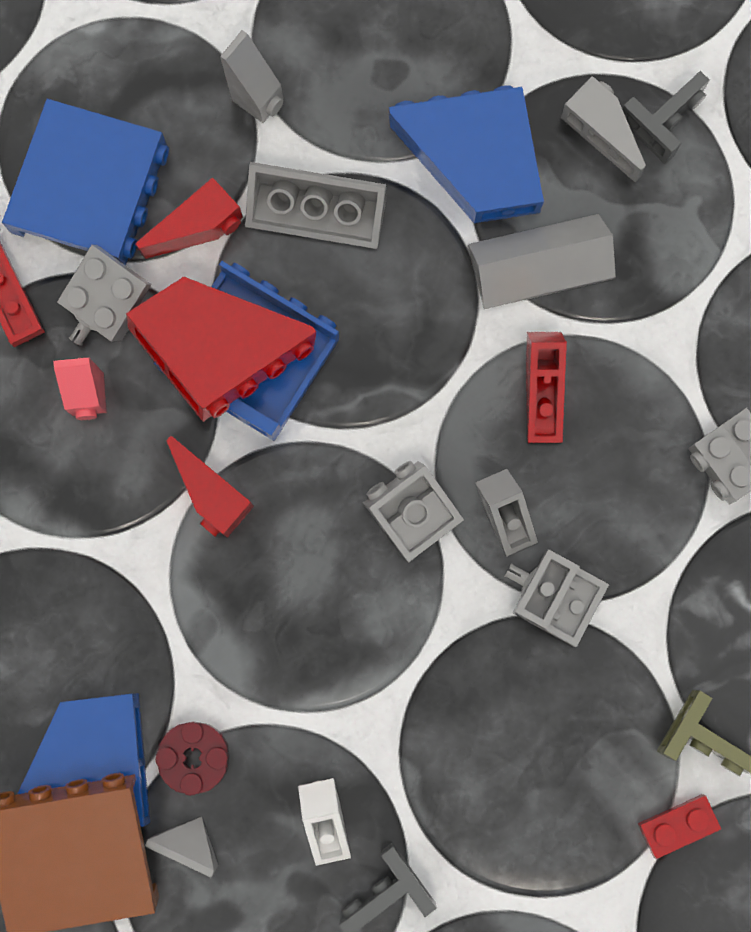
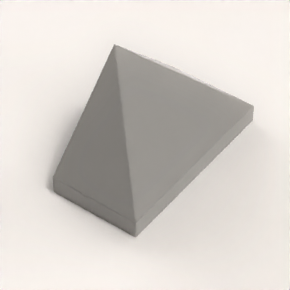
(187, 845)

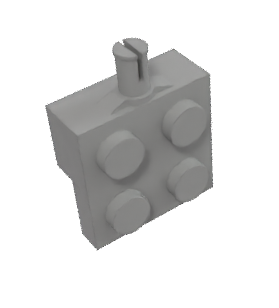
(102, 295)
(558, 596)

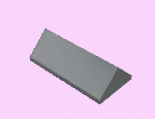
(315, 205)
(543, 261)

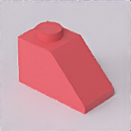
(81, 387)

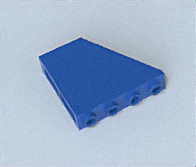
(476, 150)
(91, 742)

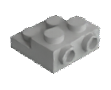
(727, 457)
(412, 509)

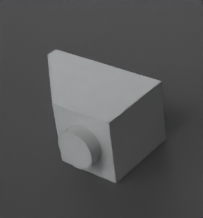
(507, 511)

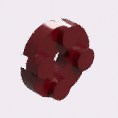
(172, 759)

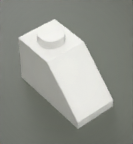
(324, 821)

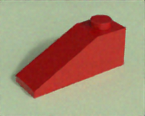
(196, 221)
(545, 386)
(210, 494)

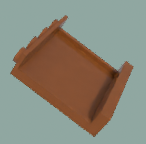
(73, 856)

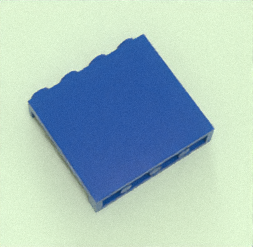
(86, 180)
(276, 398)

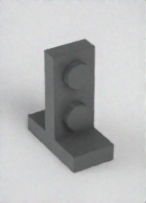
(656, 128)
(388, 892)

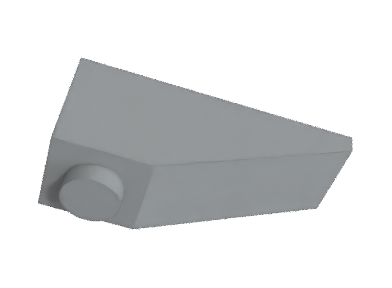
(251, 79)
(601, 121)

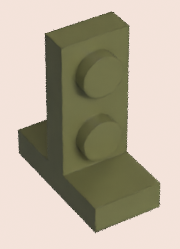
(703, 740)

